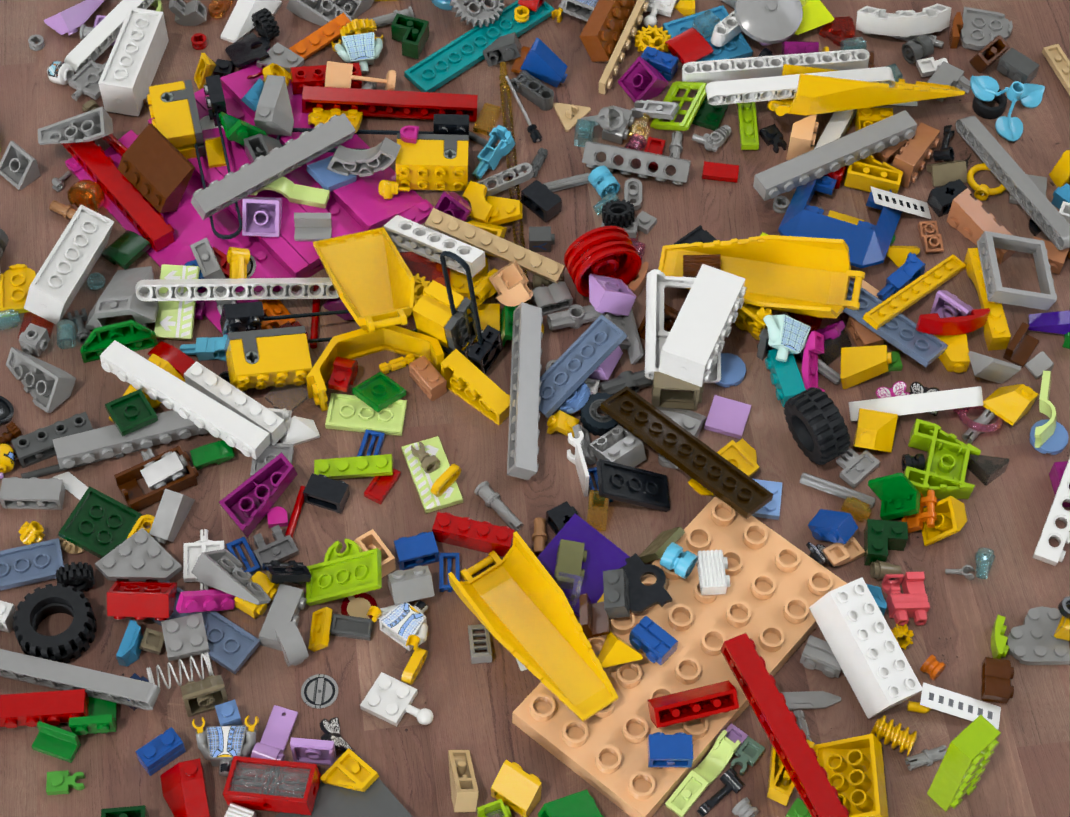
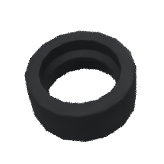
(990, 112)

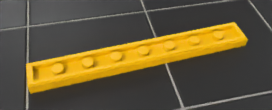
(914, 292)

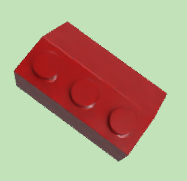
(141, 600)

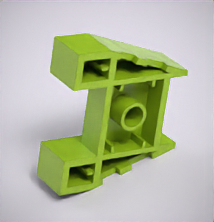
(944, 463)

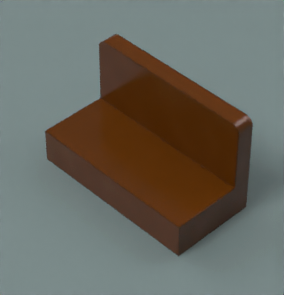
(1021, 346)
(593, 617)

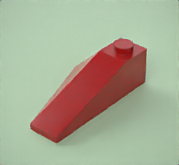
(186, 789)

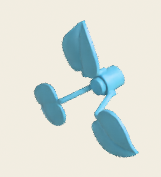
(1030, 96)

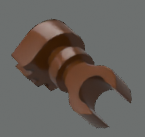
(13, 432)

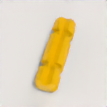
(396, 363)

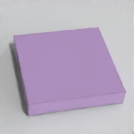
(727, 417)
(313, 751)

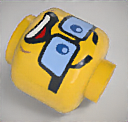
(7, 458)

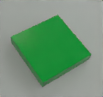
(379, 391)

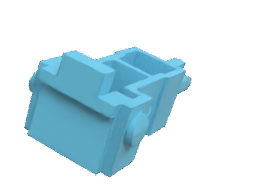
(490, 156)
(207, 348)

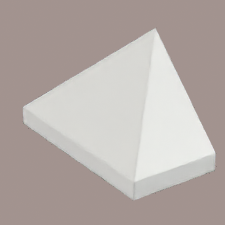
(299, 431)

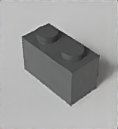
(1017, 66)
(616, 593)

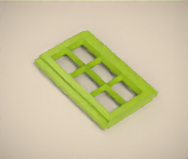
(690, 113)

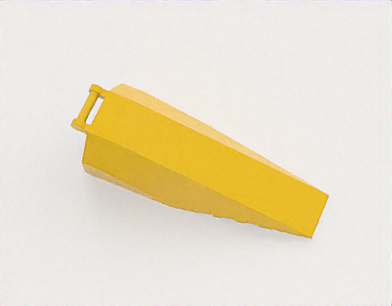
(830, 94)
(781, 271)
(537, 626)

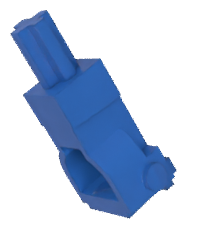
(902, 276)

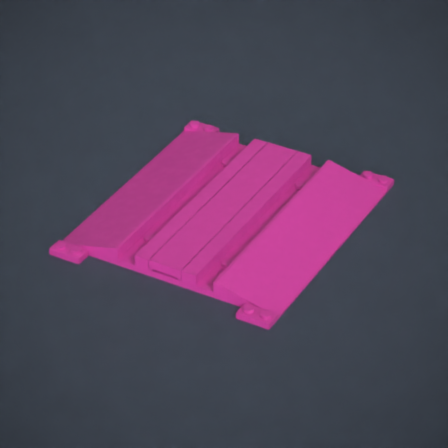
(352, 207)

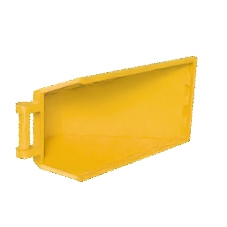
(369, 277)

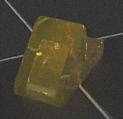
(597, 511)

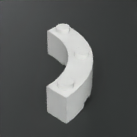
(903, 22)

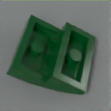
(126, 249)

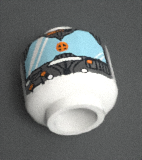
(60, 72)

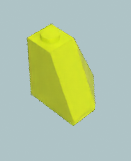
(813, 16)

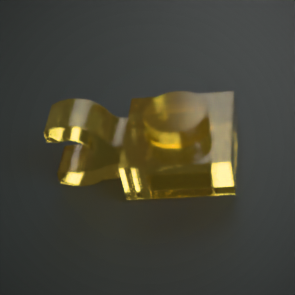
(640, 126)

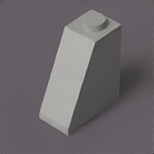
(170, 516)

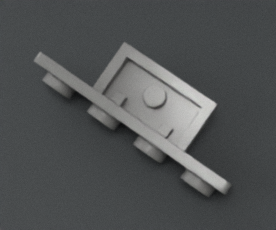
(632, 342)

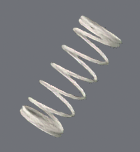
(207, 661)

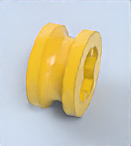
(521, 10)

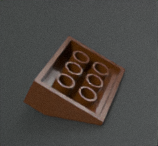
(157, 169)

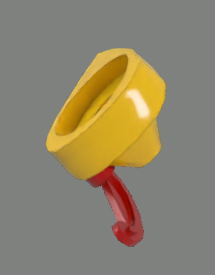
(272, 69)

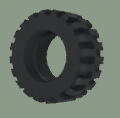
(817, 426)
(49, 602)

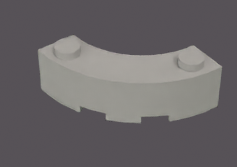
(364, 162)

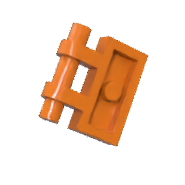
(274, 307)
(915, 521)

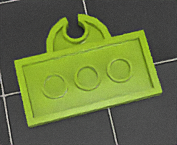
(344, 573)

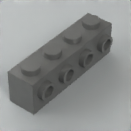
(39, 444)

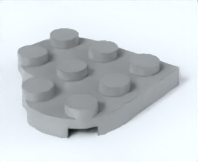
(982, 27)
(1035, 640)

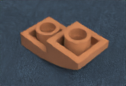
(930, 237)
(639, 281)

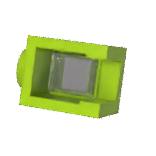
(494, 809)

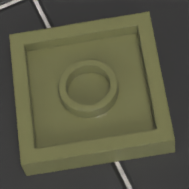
(660, 543)

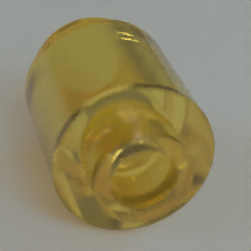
(858, 509)

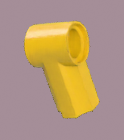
(238, 262)

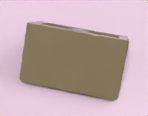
(947, 171)

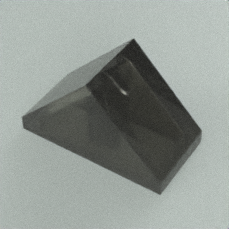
(987, 467)

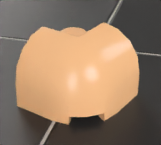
(511, 285)

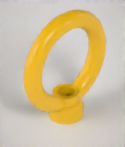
(982, 191)

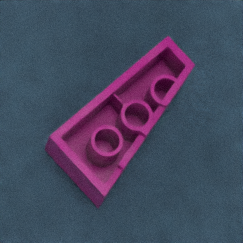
(258, 494)

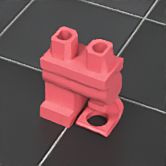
(910, 604)

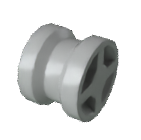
(745, 809)

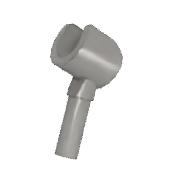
(58, 184)
(963, 571)

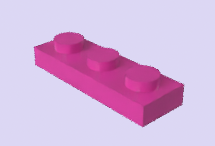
(204, 601)

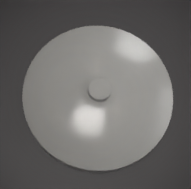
(769, 19)

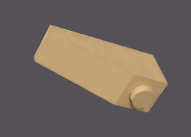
(462, 781)

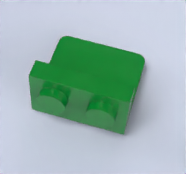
(237, 130)
(897, 496)
(100, 718)

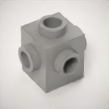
(34, 340)

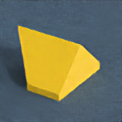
(617, 651)

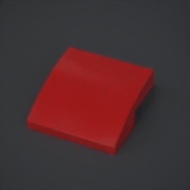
(689, 46)

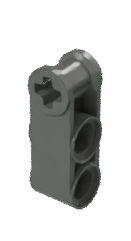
(533, 90)

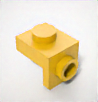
(562, 423)

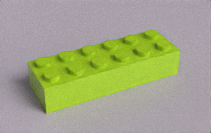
(964, 763)

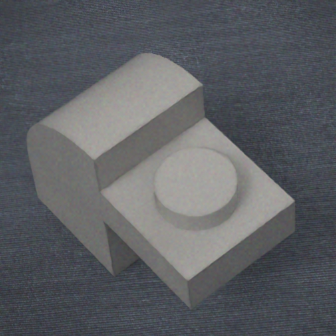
(190, 13)
(291, 644)

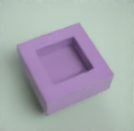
(735, 734)

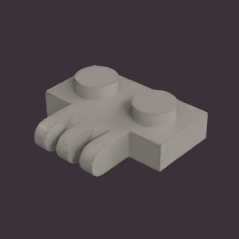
(856, 466)

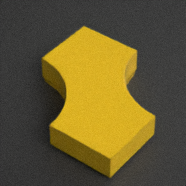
(476, 195)

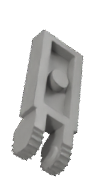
(655, 109)

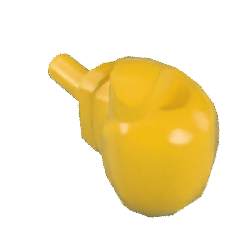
(390, 188)

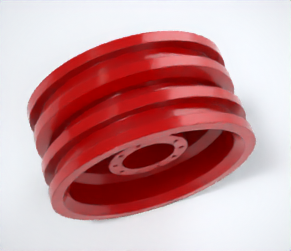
(602, 252)

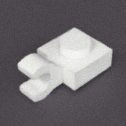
(928, 66)

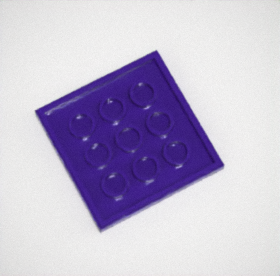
(601, 556)

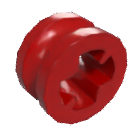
(196, 41)

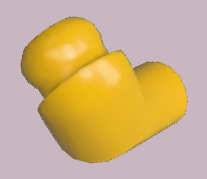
(916, 707)

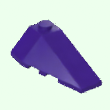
(1050, 322)

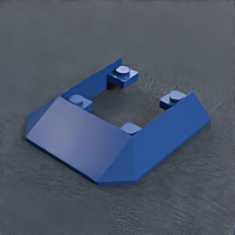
(866, 241)

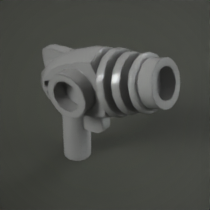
(715, 139)

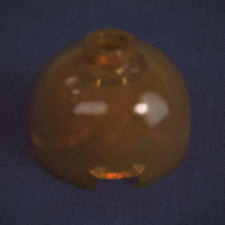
(87, 194)

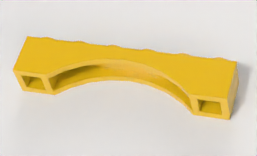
(996, 327)

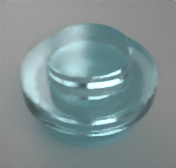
(96, 281)

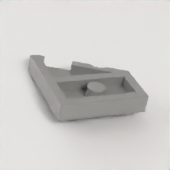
(283, 57)

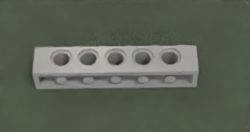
(681, 165)

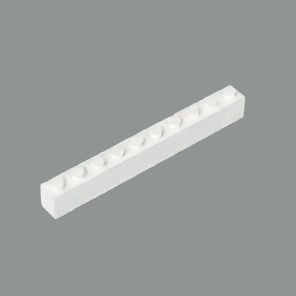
(185, 400)

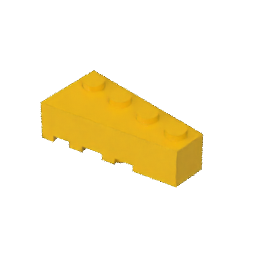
(475, 387)

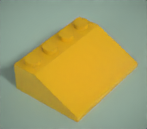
(857, 774)

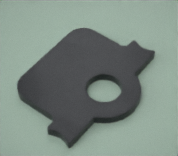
(242, 54)
(640, 595)

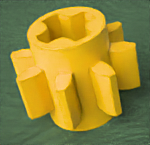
(31, 533)
(905, 640)

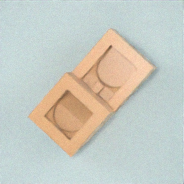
(843, 553)

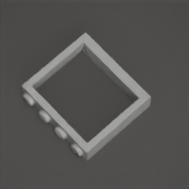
(994, 290)

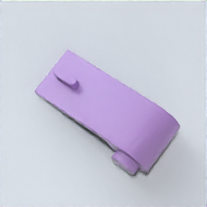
(275, 734)

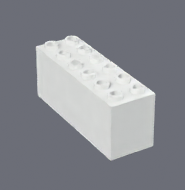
(133, 61)
(68, 264)
(702, 325)
(865, 648)

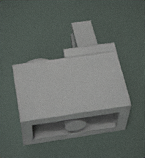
(950, 75)

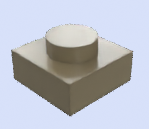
(152, 641)

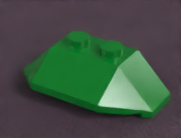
(127, 333)

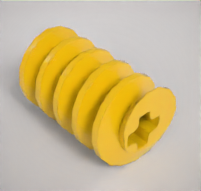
(894, 734)

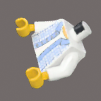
(403, 623)

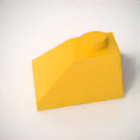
(1011, 402)
(875, 430)
(950, 520)

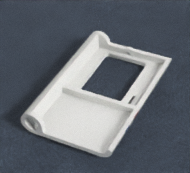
(655, 334)

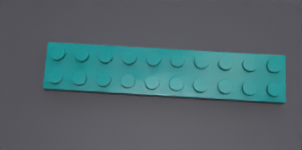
(468, 48)

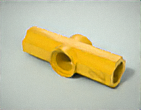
(484, 288)

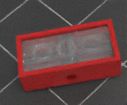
(272, 785)

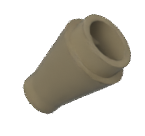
(880, 569)

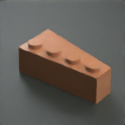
(915, 153)
(972, 221)

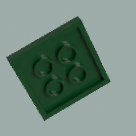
(99, 523)

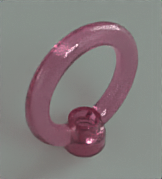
(977, 426)

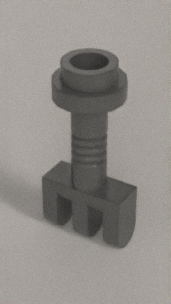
(82, 334)

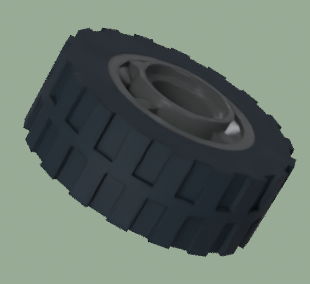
(592, 420)

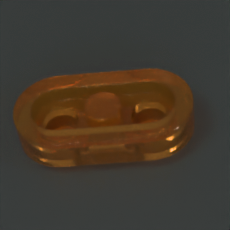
(218, 8)

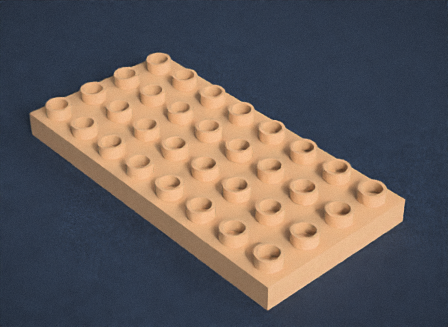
(766, 600)

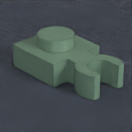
(748, 753)

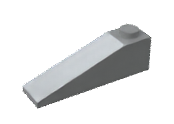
(316, 11)
(274, 108)
(79, 128)
(44, 382)
(689, 420)
(225, 573)

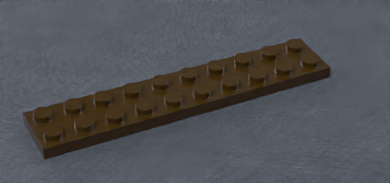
(687, 452)

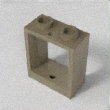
(675, 399)

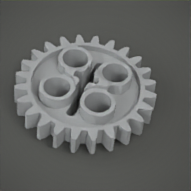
(482, 13)

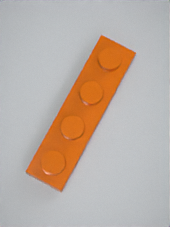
(320, 37)

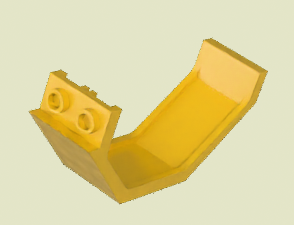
(362, 343)

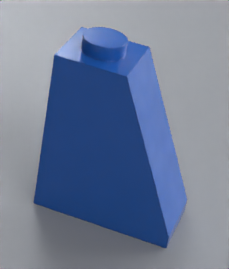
(544, 64)

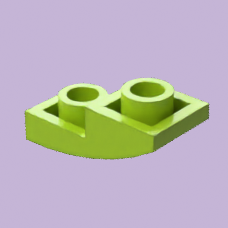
(998, 640)

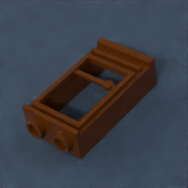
(132, 492)

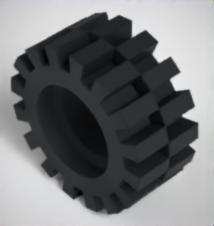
(265, 24)
(618, 213)
(76, 575)

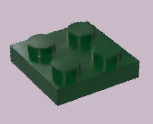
(710, 115)
(131, 412)

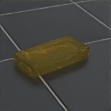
(487, 119)

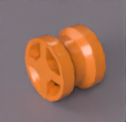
(932, 667)

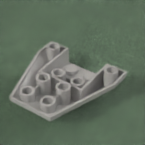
(121, 299)

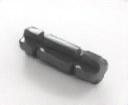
(539, 160)

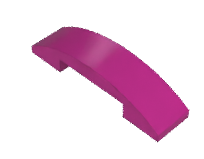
(813, 347)

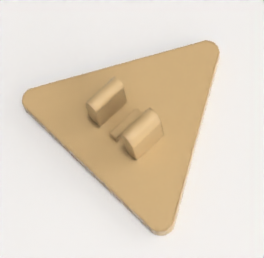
(570, 114)

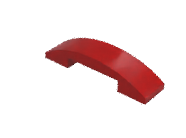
(950, 326)
(178, 359)

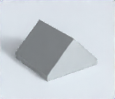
(18, 166)
(992, 368)

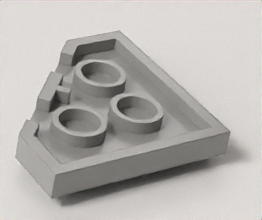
(138, 560)

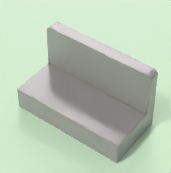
(312, 226)

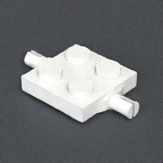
(192, 553)

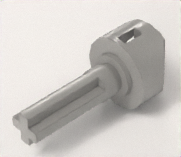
(607, 118)

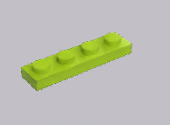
(748, 126)
(355, 466)

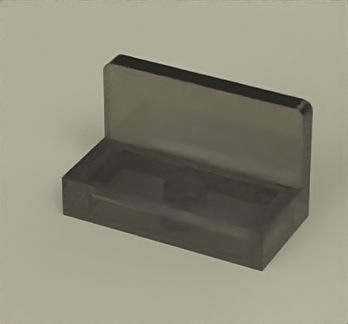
(833, 347)

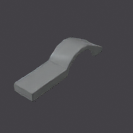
(210, 267)

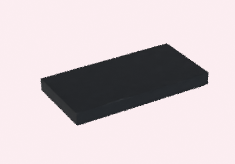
(633, 485)

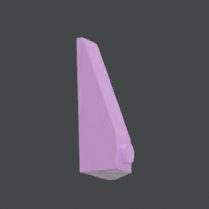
(73, 17)

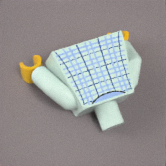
(359, 49)
(784, 333)

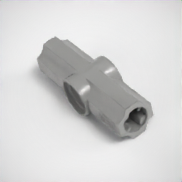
(573, 317)

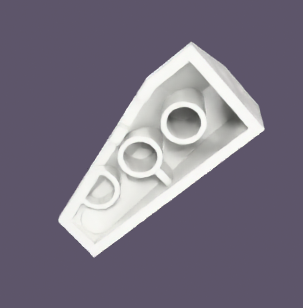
(241, 21)

